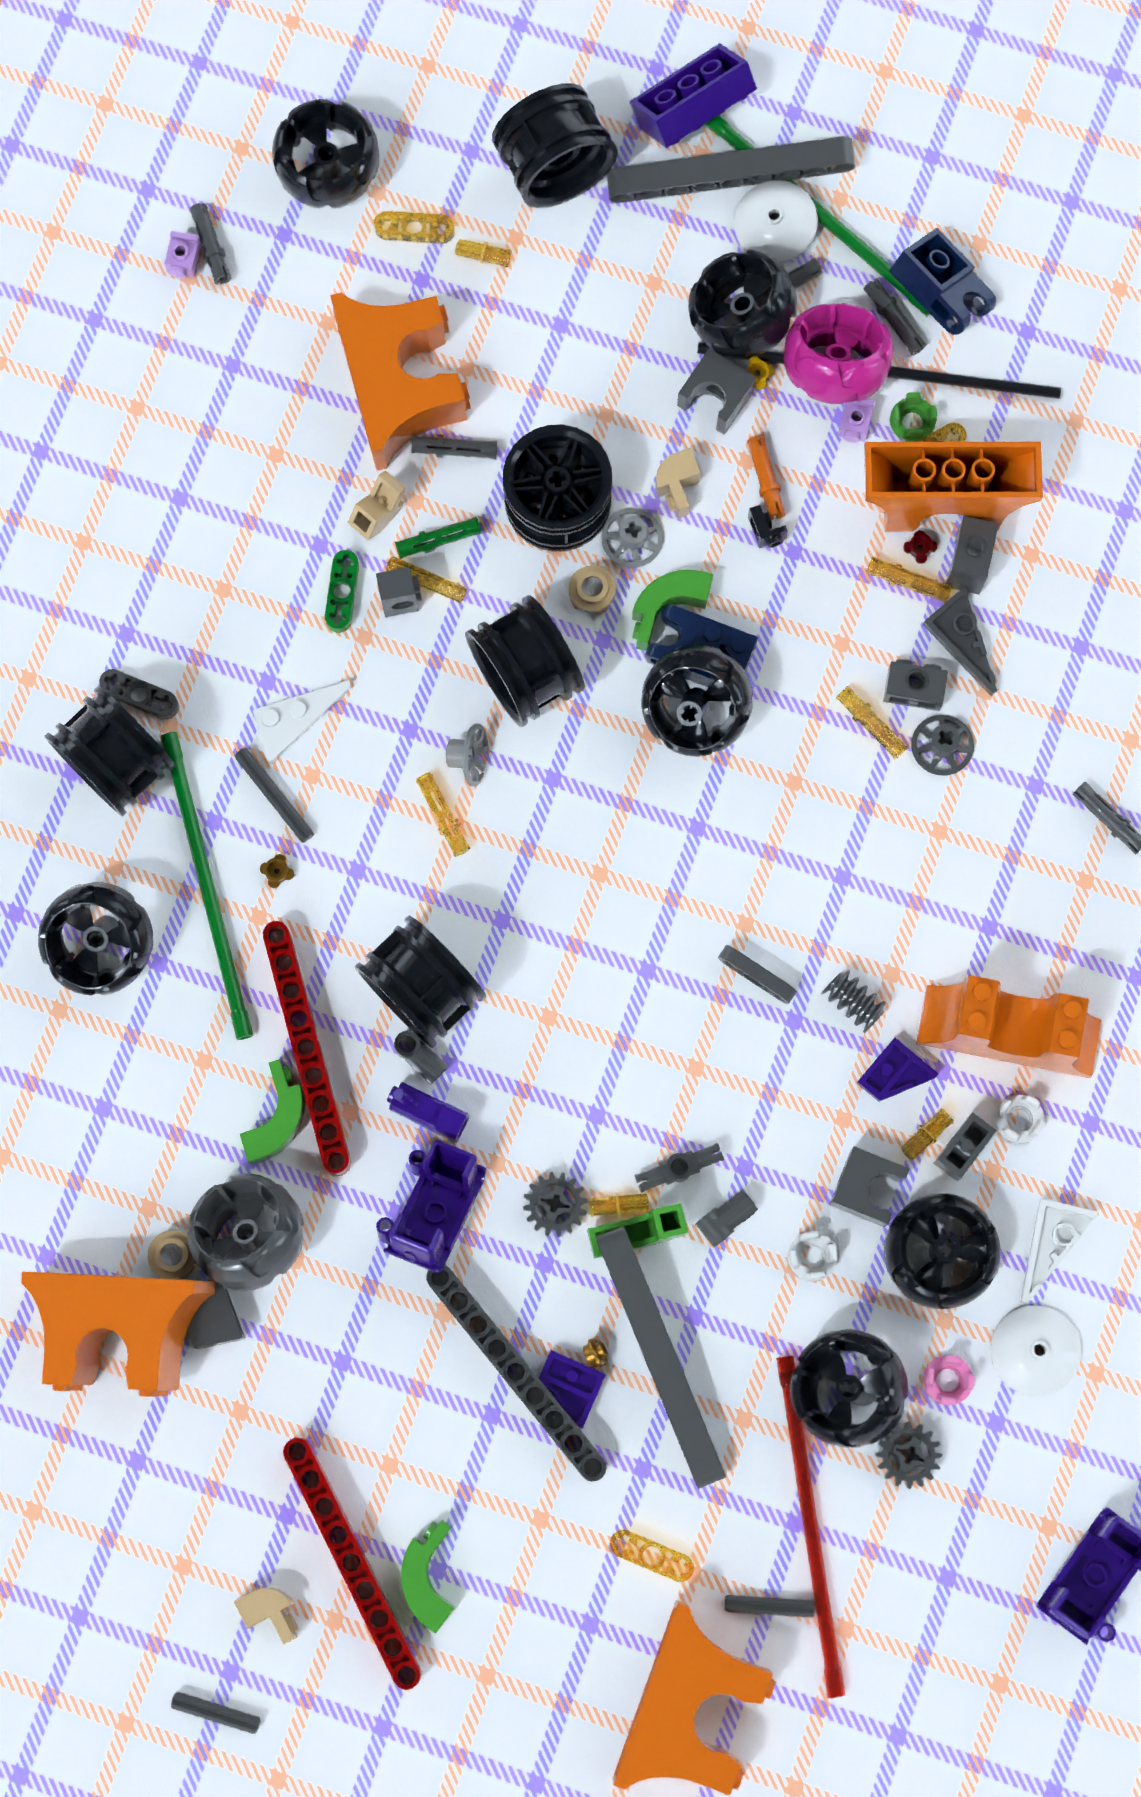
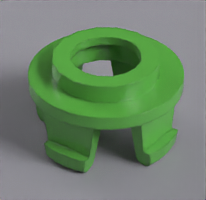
(913, 404)

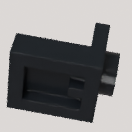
(761, 526)

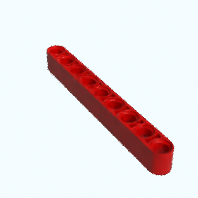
(297, 1036)
(363, 1573)

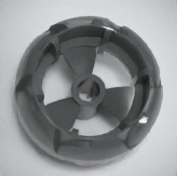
(266, 1251)

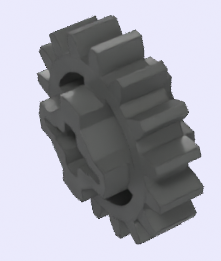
(551, 1217)
(903, 1468)

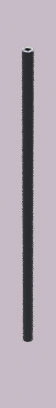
(938, 377)

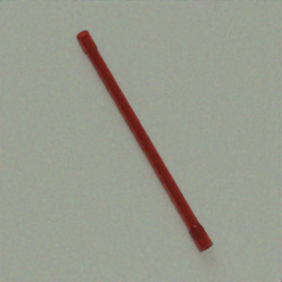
(832, 1669)

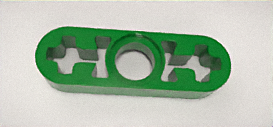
(336, 570)

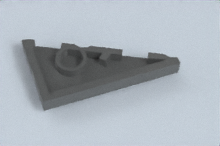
(958, 633)

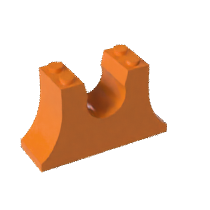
(390, 400)
(951, 478)
(1010, 1028)
(144, 1312)
(681, 1678)

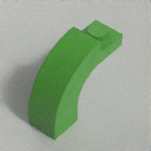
(673, 588)
(282, 1128)
(647, 1229)
(418, 1591)

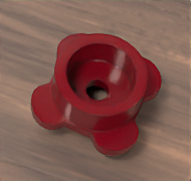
(923, 539)

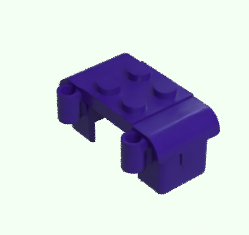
(435, 1208)
(1094, 1577)

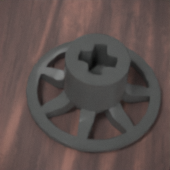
(943, 743)

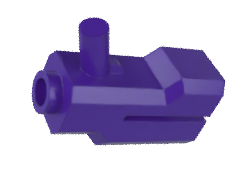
(428, 1111)

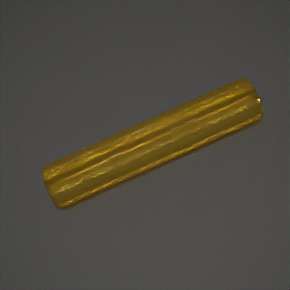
(430, 580)

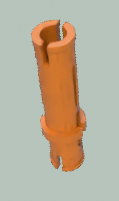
(769, 488)

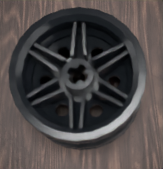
(554, 145)
(532, 455)
(525, 660)
(110, 751)
(420, 981)

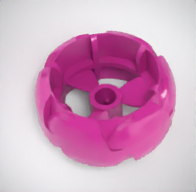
(836, 375)

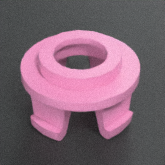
(965, 1378)

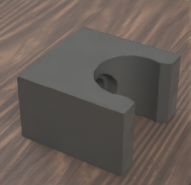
(720, 379)
(968, 569)
(853, 1185)

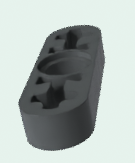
(161, 694)
(757, 974)

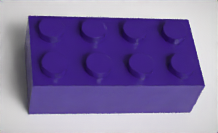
(693, 95)

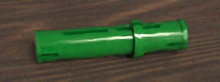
(406, 548)

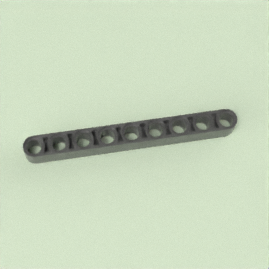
(731, 169)
(660, 1357)
(522, 1386)

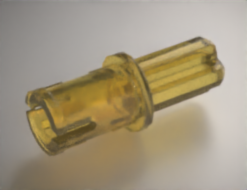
(483, 252)
(926, 1134)
(618, 1204)

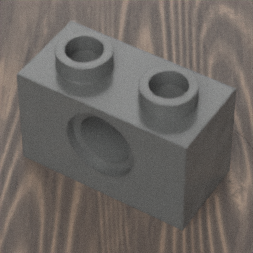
(398, 591)
(900, 692)
(964, 1146)

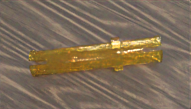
(903, 577)
(871, 722)
(458, 843)

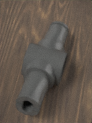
(693, 1160)

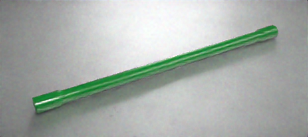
(724, 130)
(239, 1014)

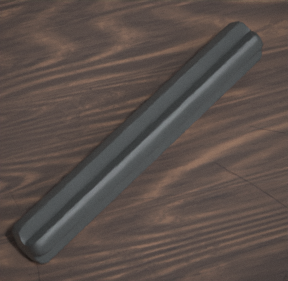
(274, 795)

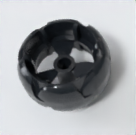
(322, 181)
(758, 327)
(689, 733)
(130, 931)
(980, 1248)
(822, 1360)

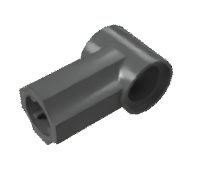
(422, 1058)
(721, 1222)

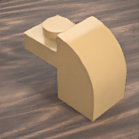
(673, 475)
(379, 507)
(267, 1603)

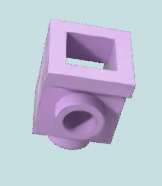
(184, 244)
(853, 430)

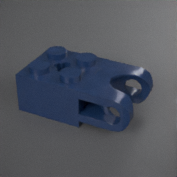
(943, 281)
(702, 630)

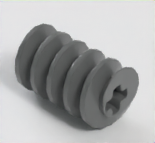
(855, 1000)

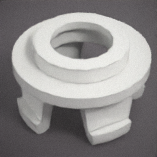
(1031, 1107)
(828, 1251)

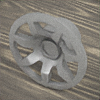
(632, 536)
(465, 754)

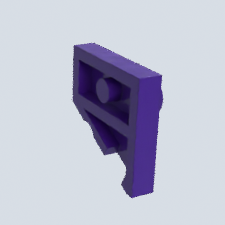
(895, 1072)
(571, 1385)

